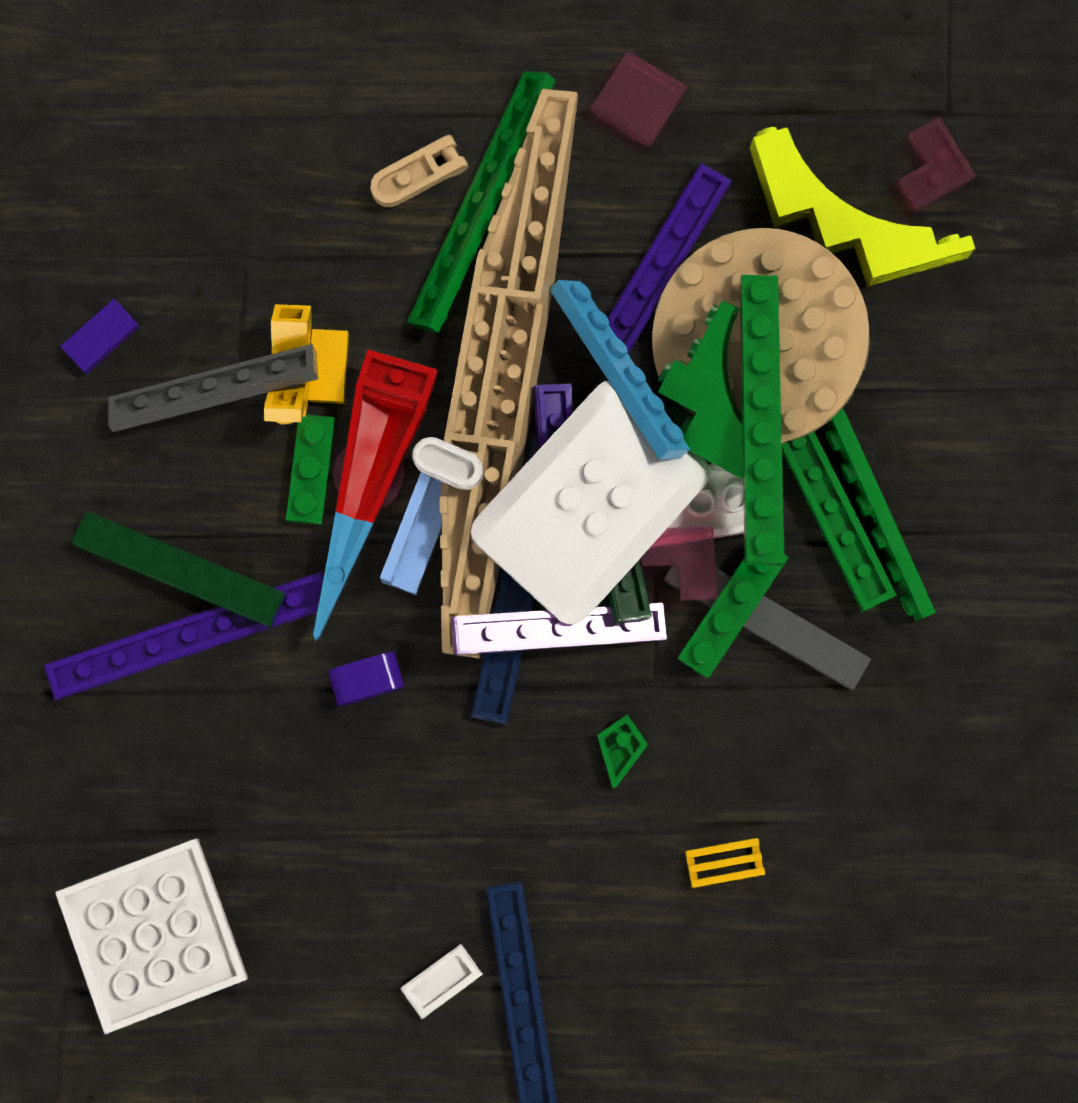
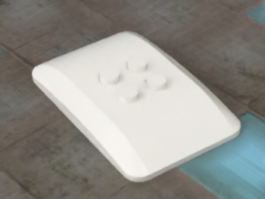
(586, 507)

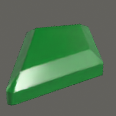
(620, 748)

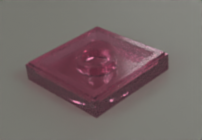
(638, 99)

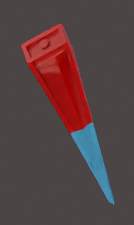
(384, 420)

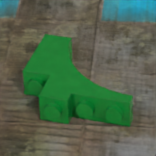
(706, 389)

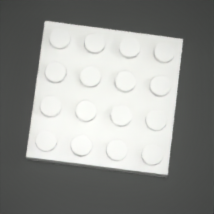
(151, 935)

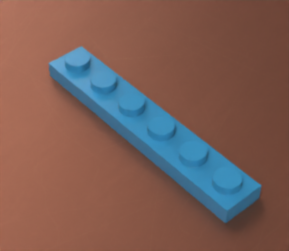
(620, 370)

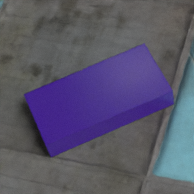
(100, 336)

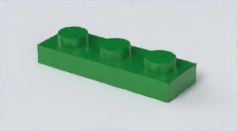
(311, 470)

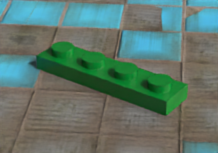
(727, 616)

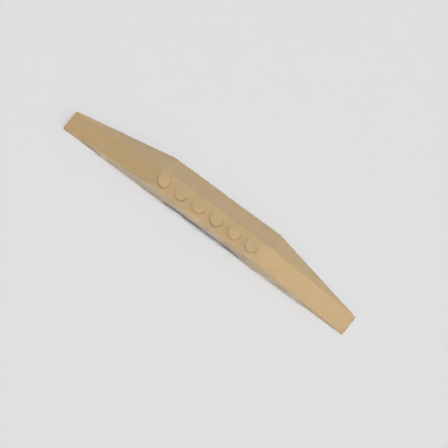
(504, 348)

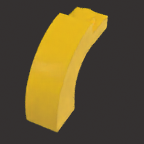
(289, 330)

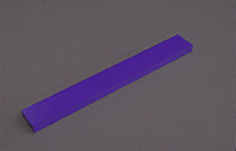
(174, 641)

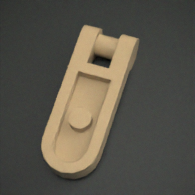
(417, 173)

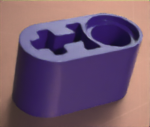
(366, 678)

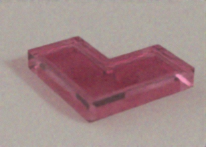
(943, 167)
(693, 553)

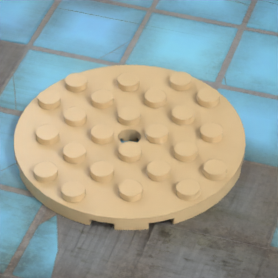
(819, 319)

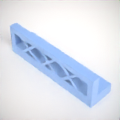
(415, 537)

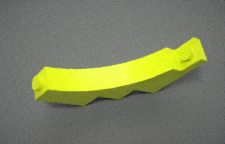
(882, 247)

